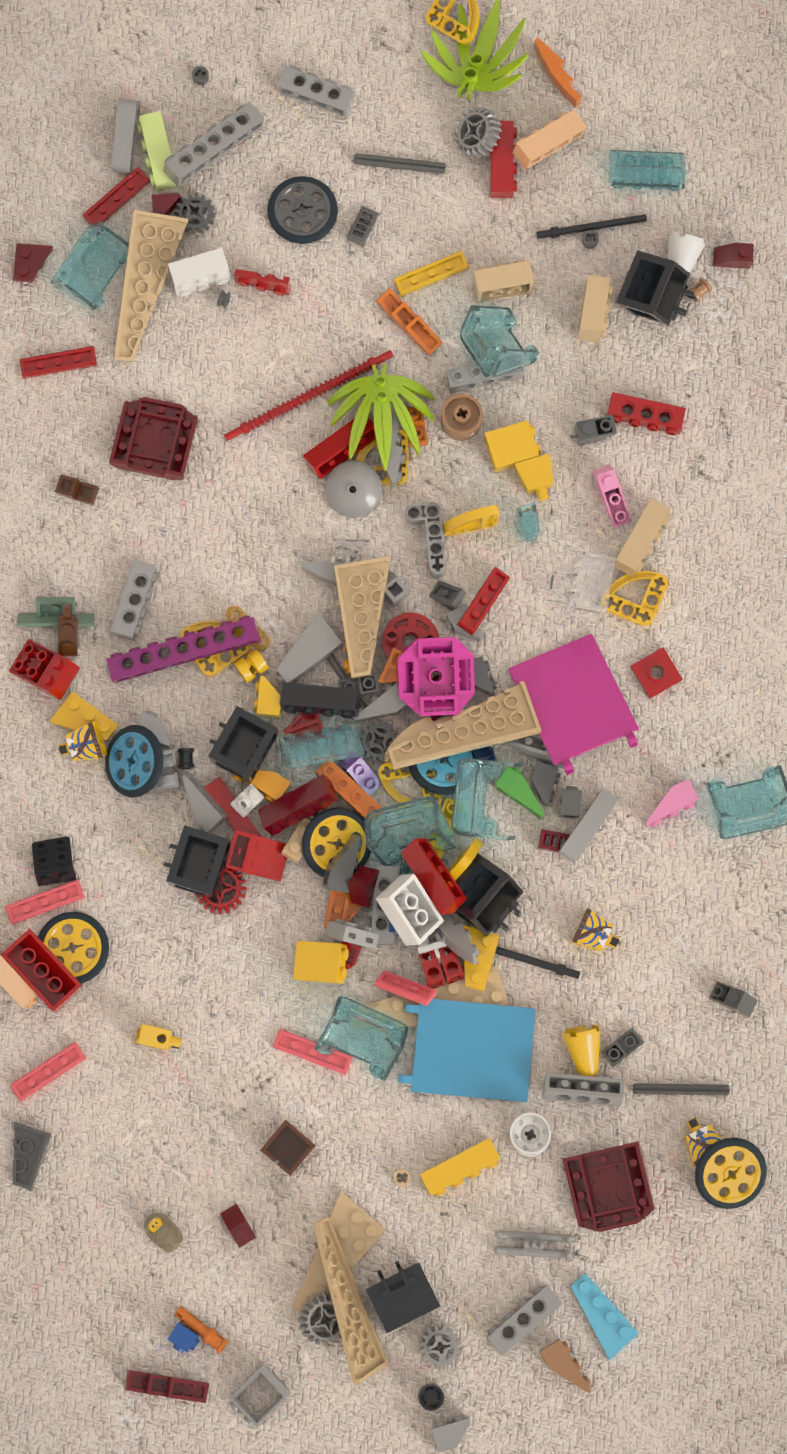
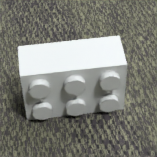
(199, 272)
(409, 909)

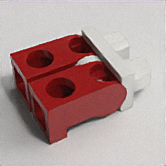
(433, 956)

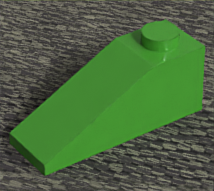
(516, 788)

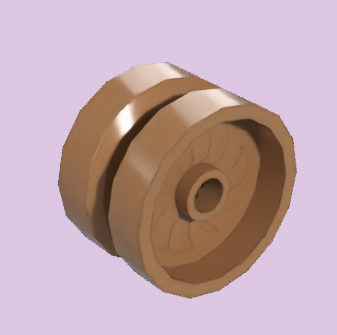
(454, 424)

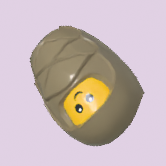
(163, 1232)

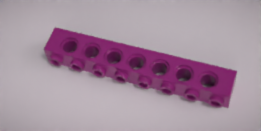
(250, 636)

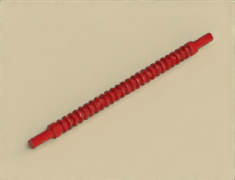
(245, 427)

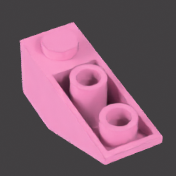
(611, 495)
(676, 799)

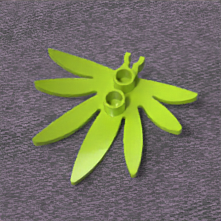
(474, 70)
(381, 391)

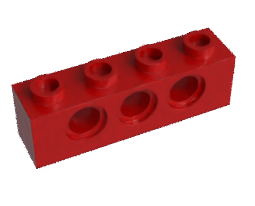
(655, 409)

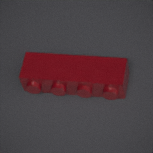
(297, 805)

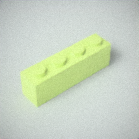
(157, 147)

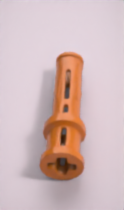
(209, 1335)

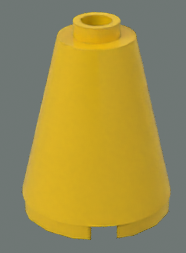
(584, 1048)

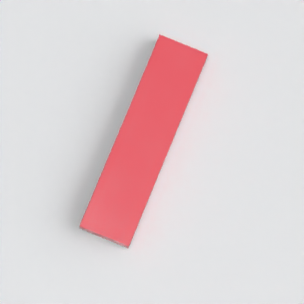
(44, 902)
(305, 1049)
(47, 1071)

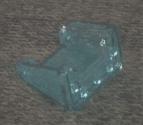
(91, 265)
(491, 342)
(749, 805)
(397, 825)
(364, 1035)

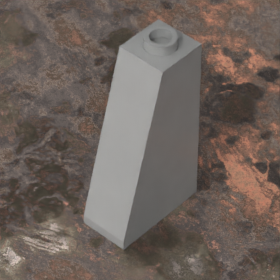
(309, 651)

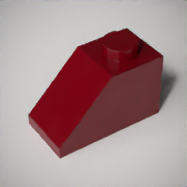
(734, 255)
(238, 1225)

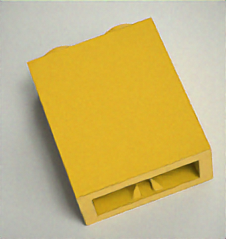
(511, 445)
(320, 962)

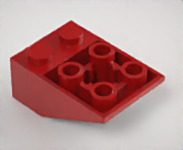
(44, 669)
(256, 856)

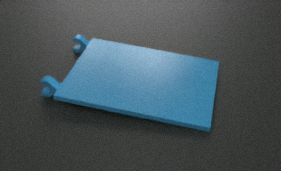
(472, 1050)

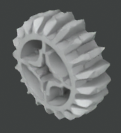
(478, 132)
(307, 1324)

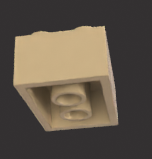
(503, 281)
(595, 308)

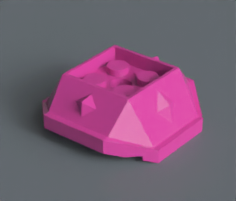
(455, 680)

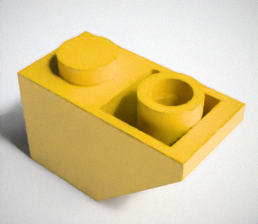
(268, 700)

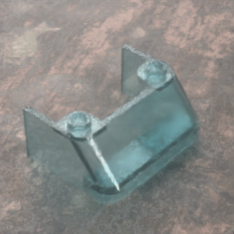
(471, 796)

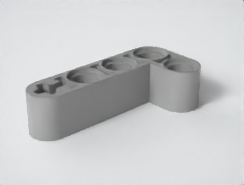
(124, 136)
(431, 540)

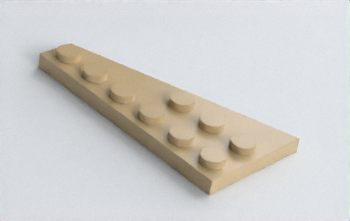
(361, 600)
(356, 1235)

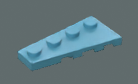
(606, 1320)

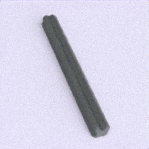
(399, 163)
(681, 1089)

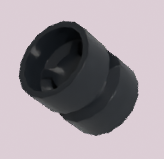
(431, 1397)

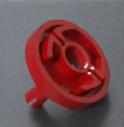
(394, 636)

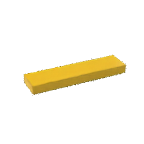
(431, 273)

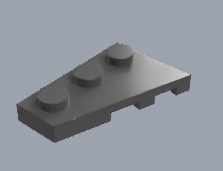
(29, 1153)

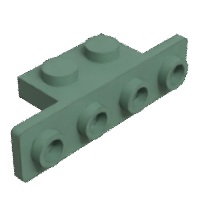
(48, 613)

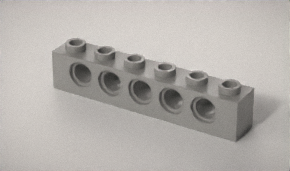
(181, 173)

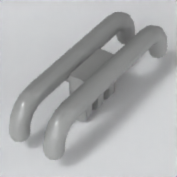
(533, 1244)

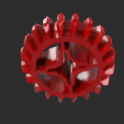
(229, 889)

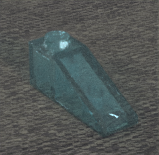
(527, 522)

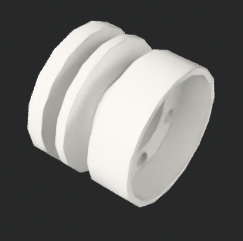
(525, 1124)

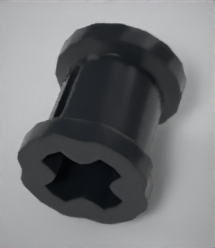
(186, 758)

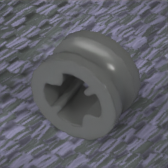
(197, 80)
(589, 233)
(223, 299)

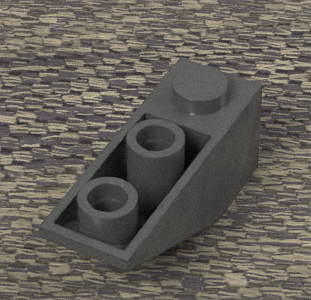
(342, 866)

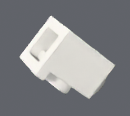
(247, 800)

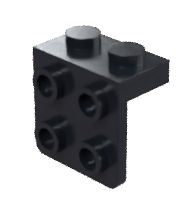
(53, 861)

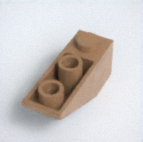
(558, 1360)

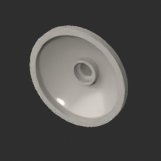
(367, 485)

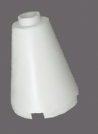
(684, 249)

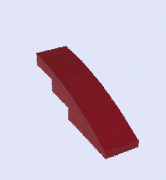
(166, 1386)

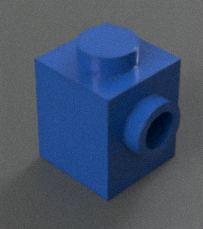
(183, 1338)

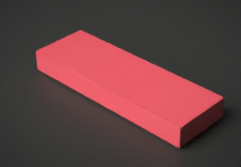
(405, 988)

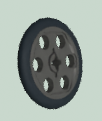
(310, 186)

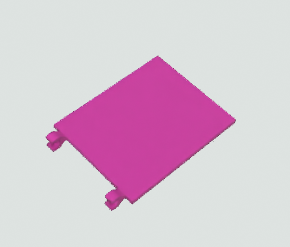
(575, 700)

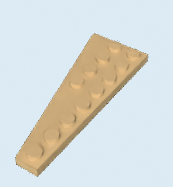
(150, 250)
(357, 1332)

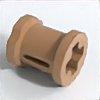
(700, 289)

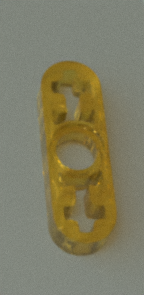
(241, 613)

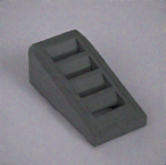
(357, 238)

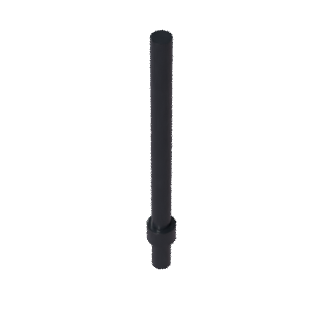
(555, 232)
(560, 969)

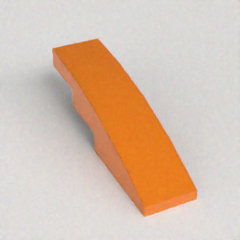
(554, 68)
(409, 322)

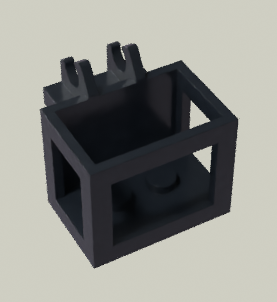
(654, 288)
(243, 744)
(197, 862)
(489, 896)
(402, 1297)

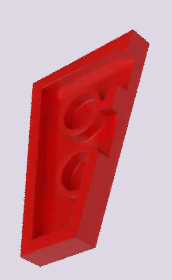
(261, 283)

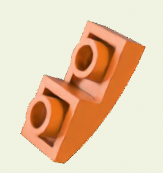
(419, 423)

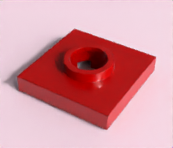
(651, 685)

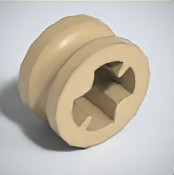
(401, 1171)

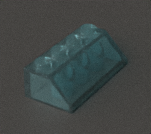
(647, 170)
(320, 746)

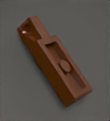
(67, 632)

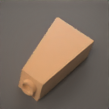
(16, 986)

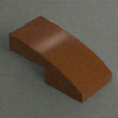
(76, 490)

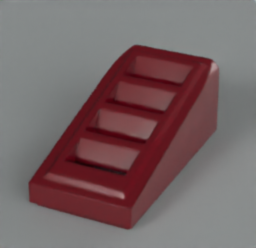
(543, 833)

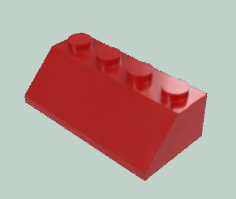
(42, 970)

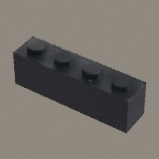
(320, 700)

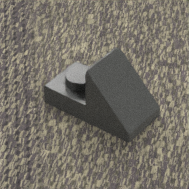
(447, 595)

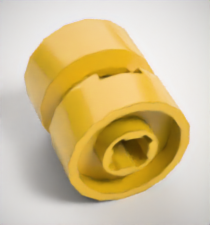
(251, 665)

